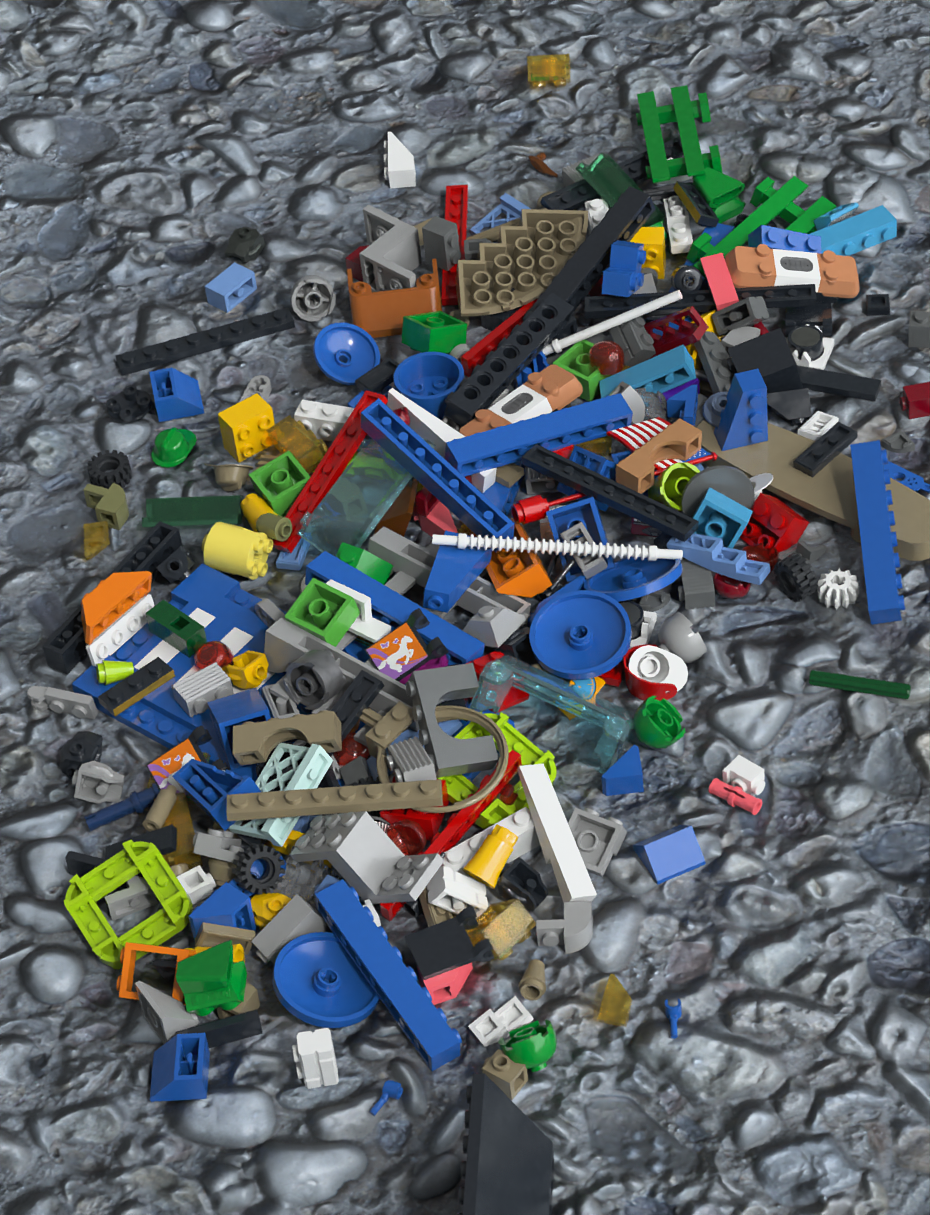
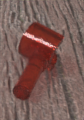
(507, 795)

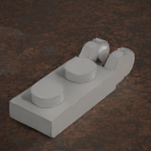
(62, 701)

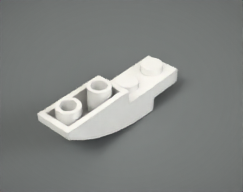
(677, 225)

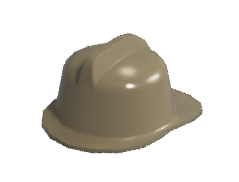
(231, 476)

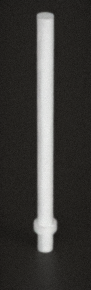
(558, 345)

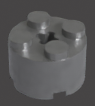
(314, 679)

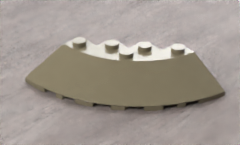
(522, 259)

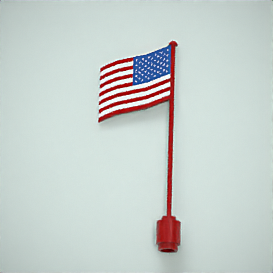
(632, 437)

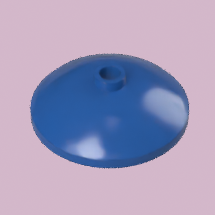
(347, 344)

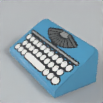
(836, 215)

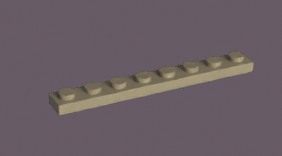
(334, 800)

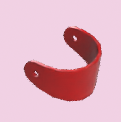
(644, 689)

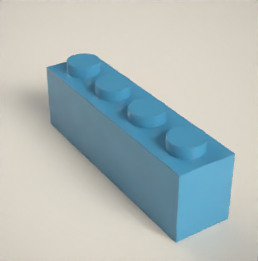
(858, 232)
(655, 374)

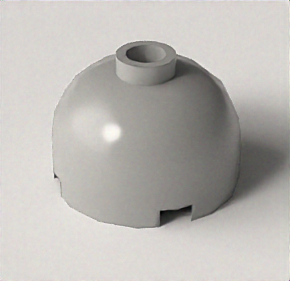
(312, 298)
(679, 638)

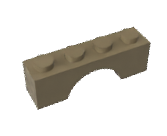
(256, 740)

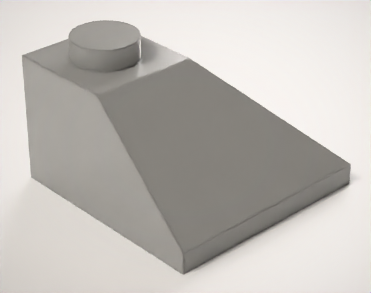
(494, 625)
(164, 1012)

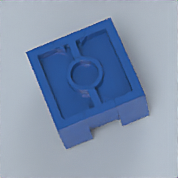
(593, 462)

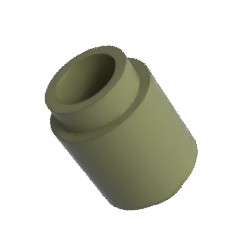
(274, 526)

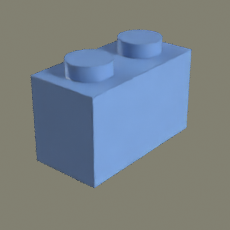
(230, 287)

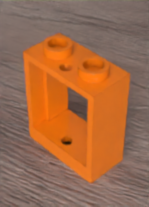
(128, 959)

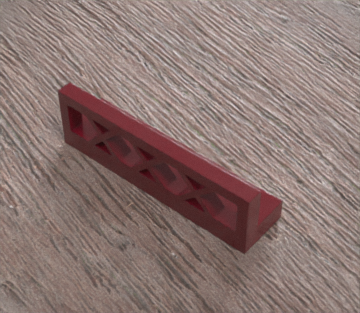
(686, 334)

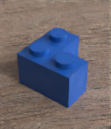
(625, 269)

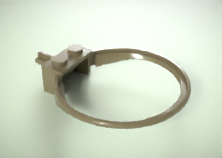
(388, 728)

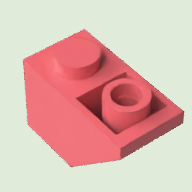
(446, 985)

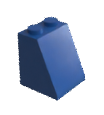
(233, 711)

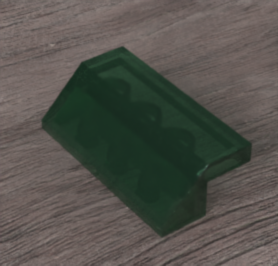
(611, 181)
(193, 510)

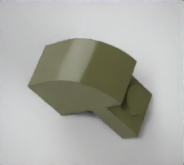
(108, 503)

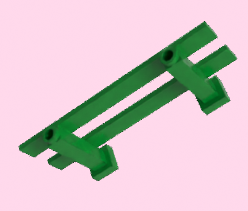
(684, 113)
(773, 204)

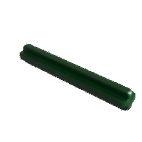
(860, 684)

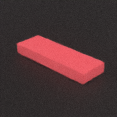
(719, 281)

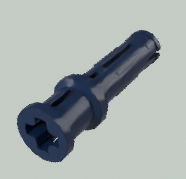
(135, 803)

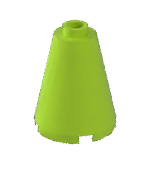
(671, 483)

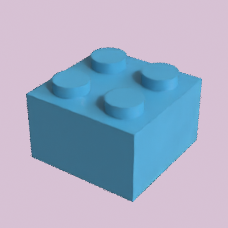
(721, 517)

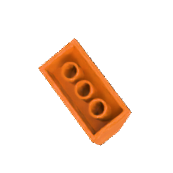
(518, 572)

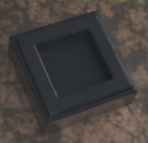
(877, 304)

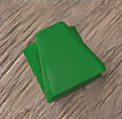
(720, 193)
(212, 980)

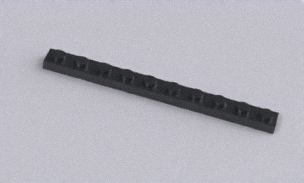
(701, 300)

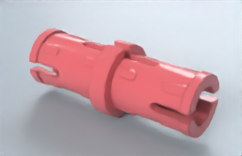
(735, 796)

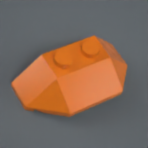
(112, 600)

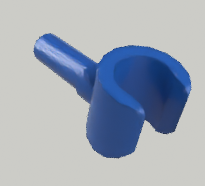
(673, 1014)
(390, 1089)

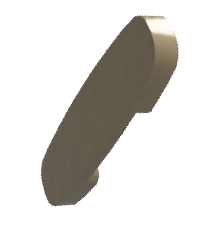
(829, 491)

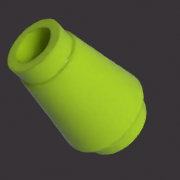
(113, 671)

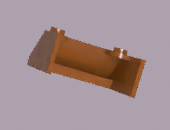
(383, 311)

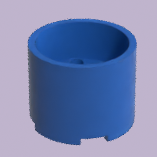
(429, 379)

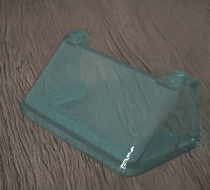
(356, 499)
(508, 671)

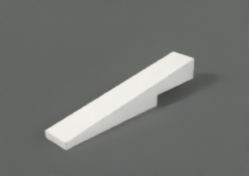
(436, 431)
(555, 835)

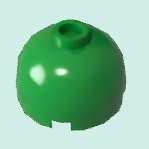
(658, 723)
(530, 1045)

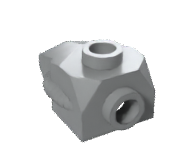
(97, 783)

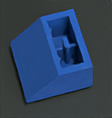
(175, 394)
(224, 907)
(181, 1069)

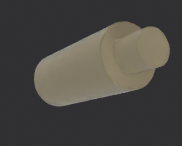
(160, 809)

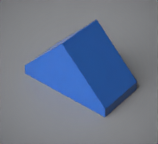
(624, 775)

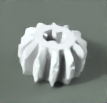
(838, 588)

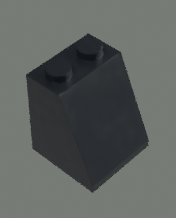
(772, 358)

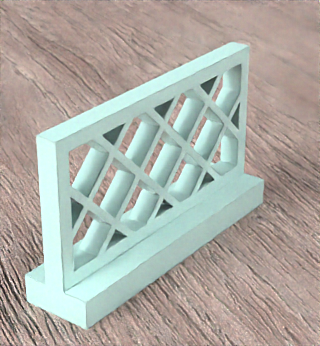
(305, 776)

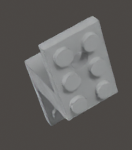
(391, 253)
(366, 857)

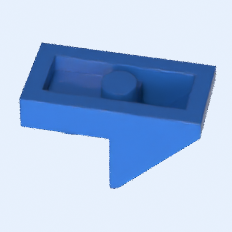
(684, 405)

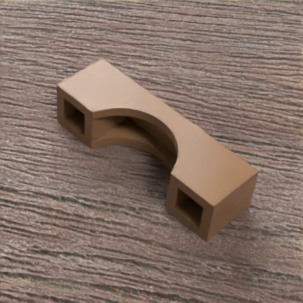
(674, 442)

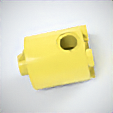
(236, 550)

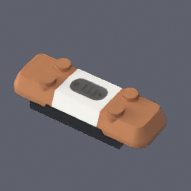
(764, 267)
(541, 394)

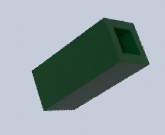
(176, 628)

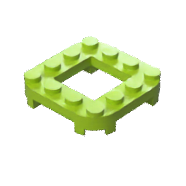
(460, 787)
(111, 874)

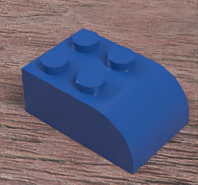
(570, 515)

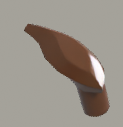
(538, 164)

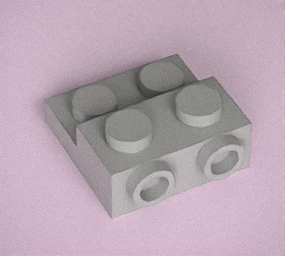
(596, 838)
(217, 844)

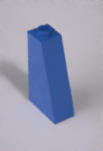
(453, 574)

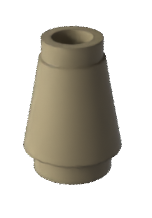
(533, 980)

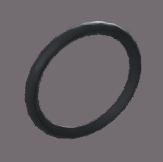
(654, 315)

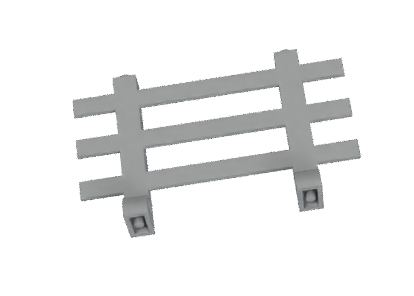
(413, 565)

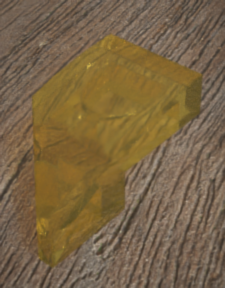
(96, 538)
(615, 1003)

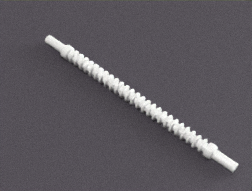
(650, 553)

